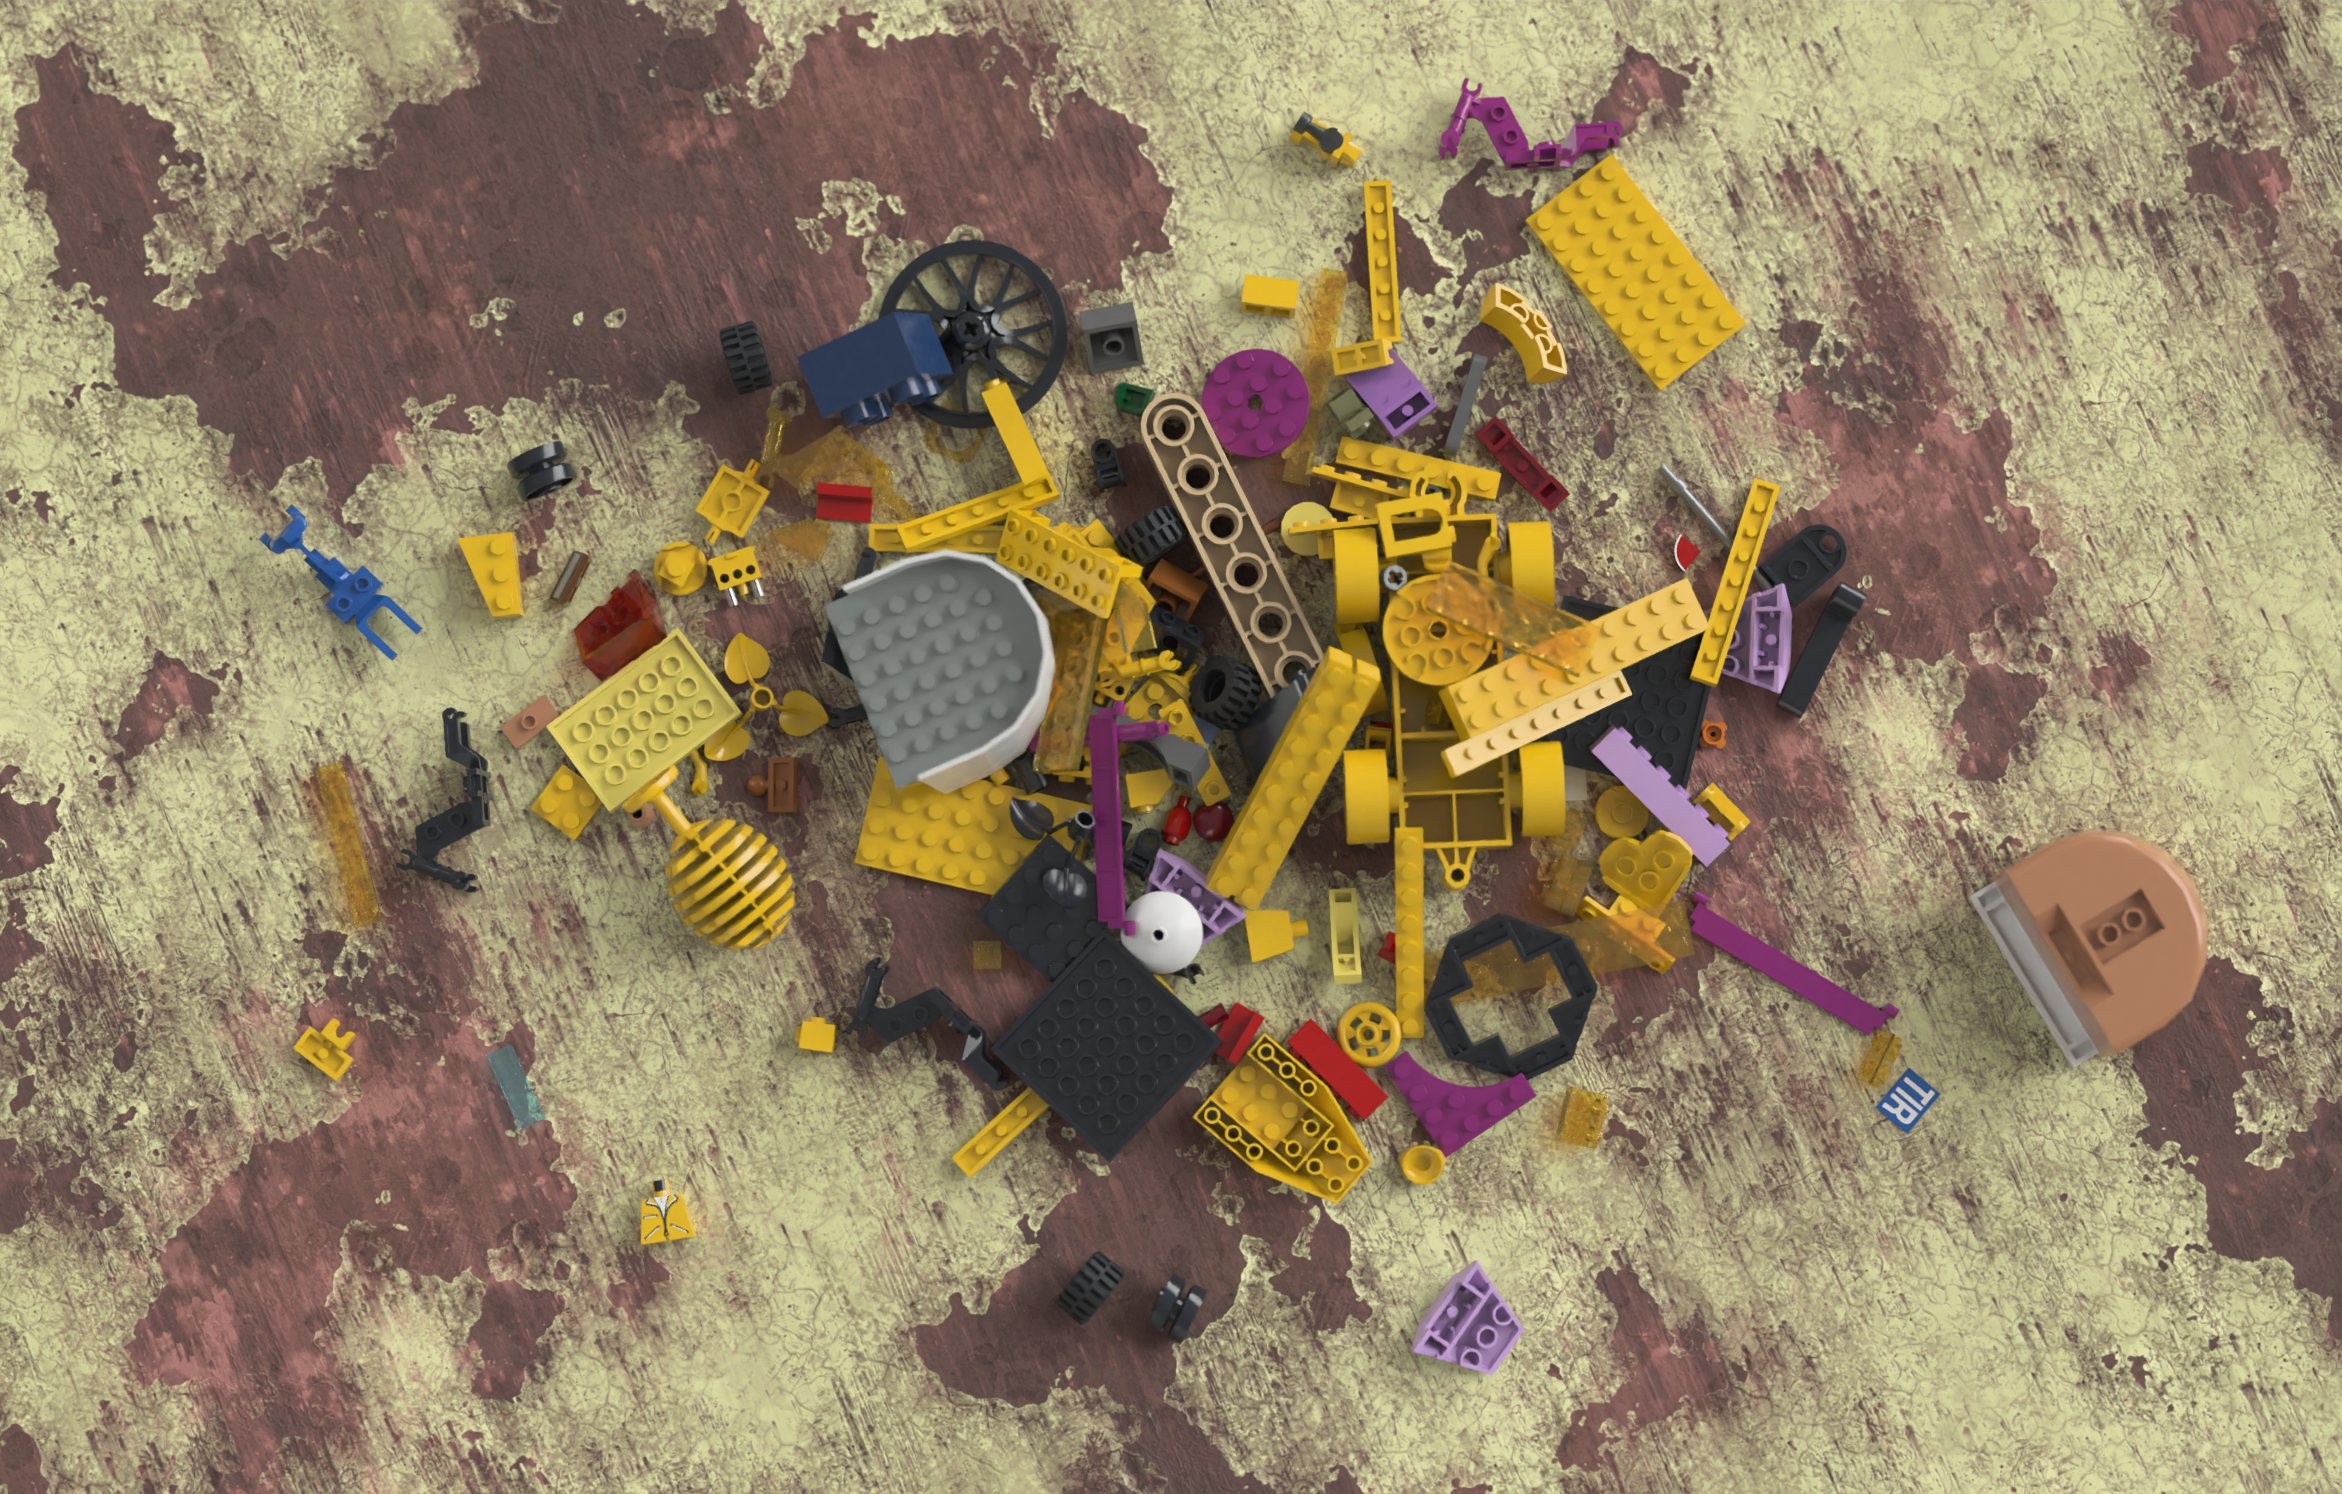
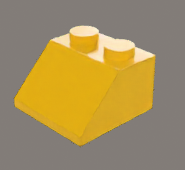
(1147, 790)

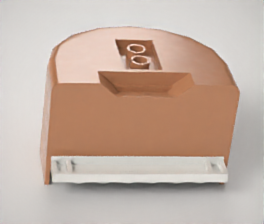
(2099, 937)

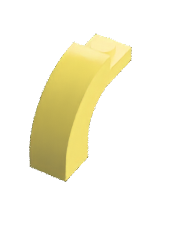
(1344, 936)

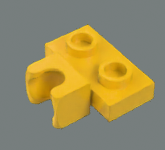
(327, 1049)

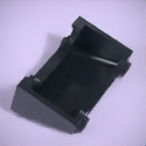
(1264, 728)

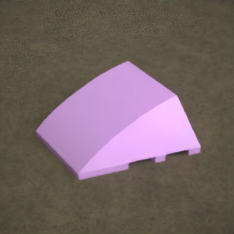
(1761, 640)
(1181, 877)
(1468, 1323)

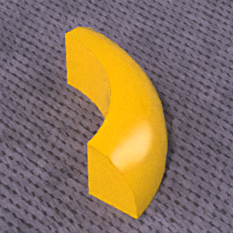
(1527, 331)

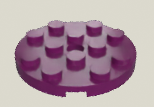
(1283, 408)

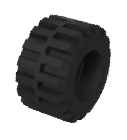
(746, 357)
(1151, 536)
(1225, 692)
(1090, 1287)

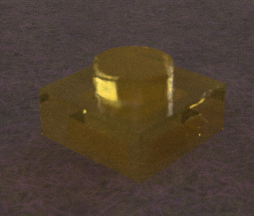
(986, 954)

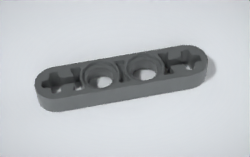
(1465, 405)

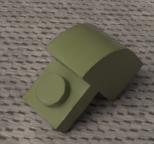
(1350, 413)

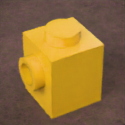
(816, 1035)

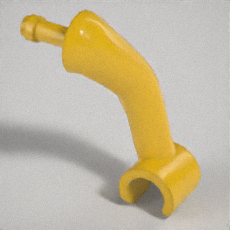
(1488, 550)
(700, 781)

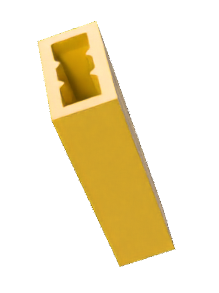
(1013, 431)

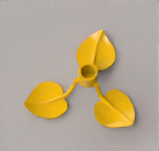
(800, 710)

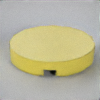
(1306, 511)

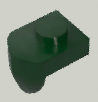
(1132, 398)

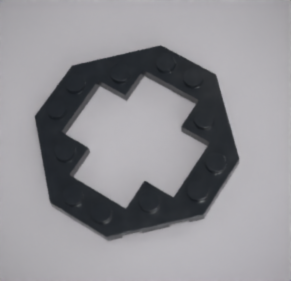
(1530, 943)

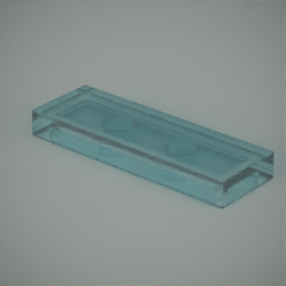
(515, 1086)

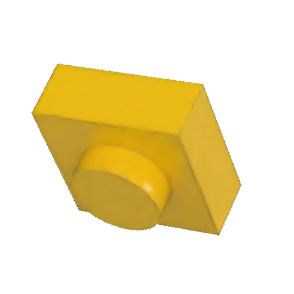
(676, 569)

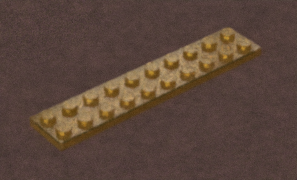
(1605, 942)

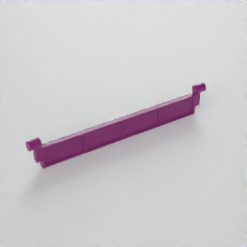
(1108, 818)
(1786, 970)

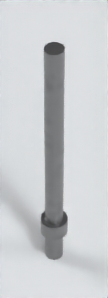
(1679, 487)

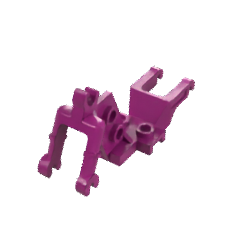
(1512, 142)

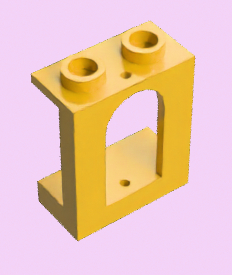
(1438, 541)

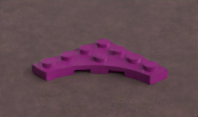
(1454, 1111)

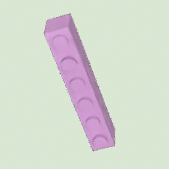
(1659, 795)

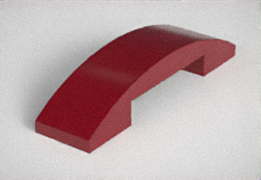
(1521, 465)

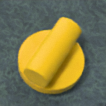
(1436, 560)

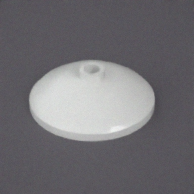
(1177, 921)

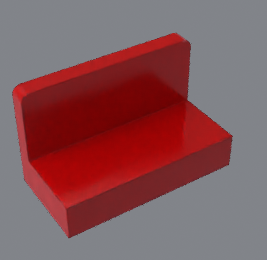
(844, 502)
(1238, 1032)

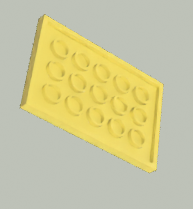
(644, 720)

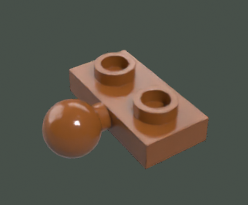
(781, 785)

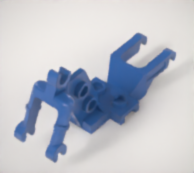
(352, 593)

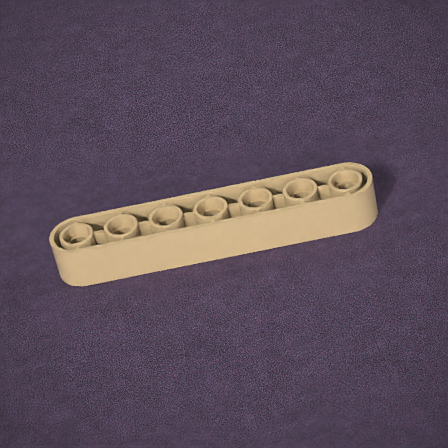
(1225, 555)

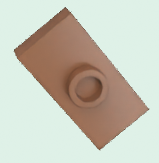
(530, 722)

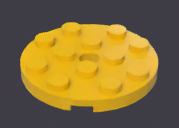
(1414, 647)

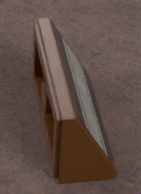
(571, 578)

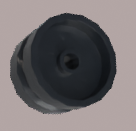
(541, 471)
(1176, 1308)

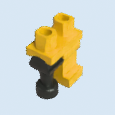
(1326, 140)

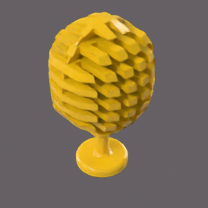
(721, 874)

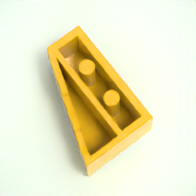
(496, 570)

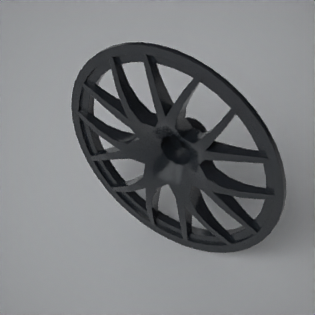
(990, 334)

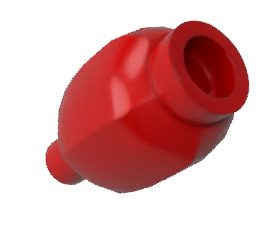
(1177, 822)

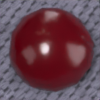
(1213, 821)

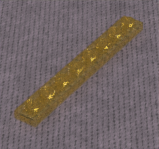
(1317, 372)

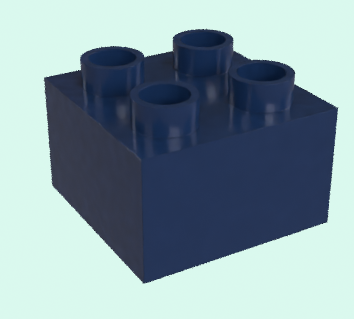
(877, 365)

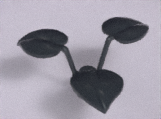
(1033, 821)

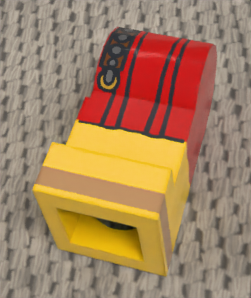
(1379, 736)

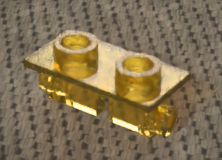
(1883, 1047)

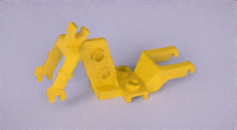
(1112, 648)

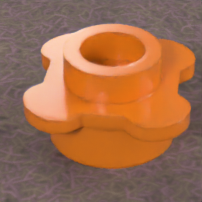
(1719, 730)

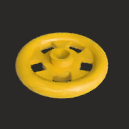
(1388, 1022)

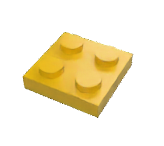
(568, 802)

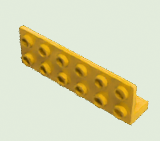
(1062, 563)

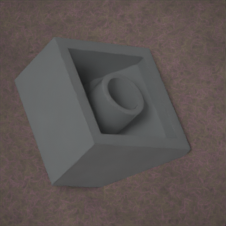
(1111, 337)

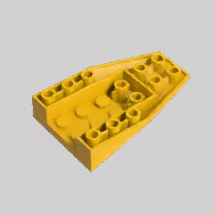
(1285, 1123)

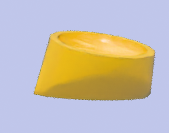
(1422, 1164)

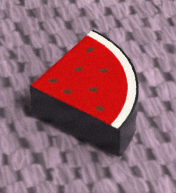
(1684, 553)

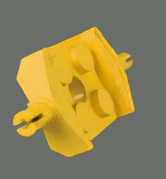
(1161, 690)

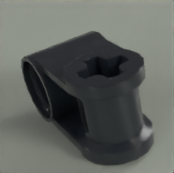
(1107, 467)
(1142, 855)

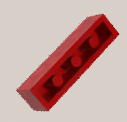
(1337, 1069)

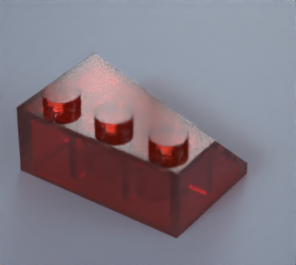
(620, 629)

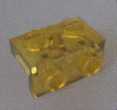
(1582, 1117)

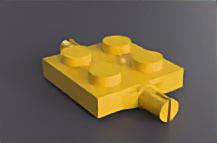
(732, 501)

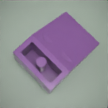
(1393, 396)

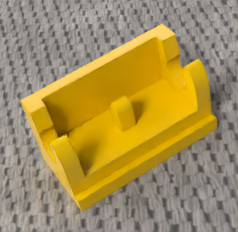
(1269, 296)
(1361, 356)

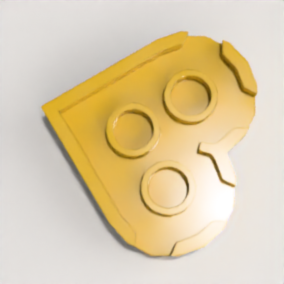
(1646, 870)

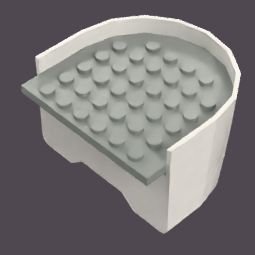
(946, 665)

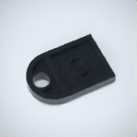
(1804, 562)

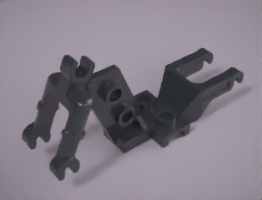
(833, 654)
(459, 820)
(919, 1013)

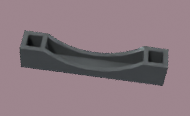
(1181, 759)

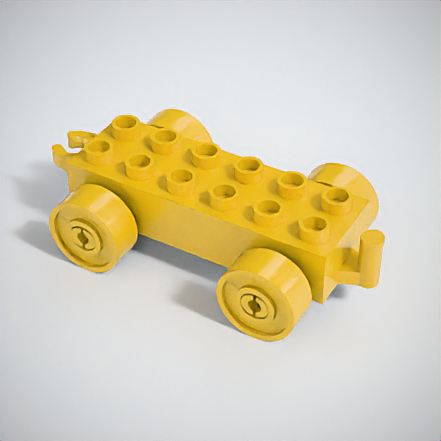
(1473, 807)

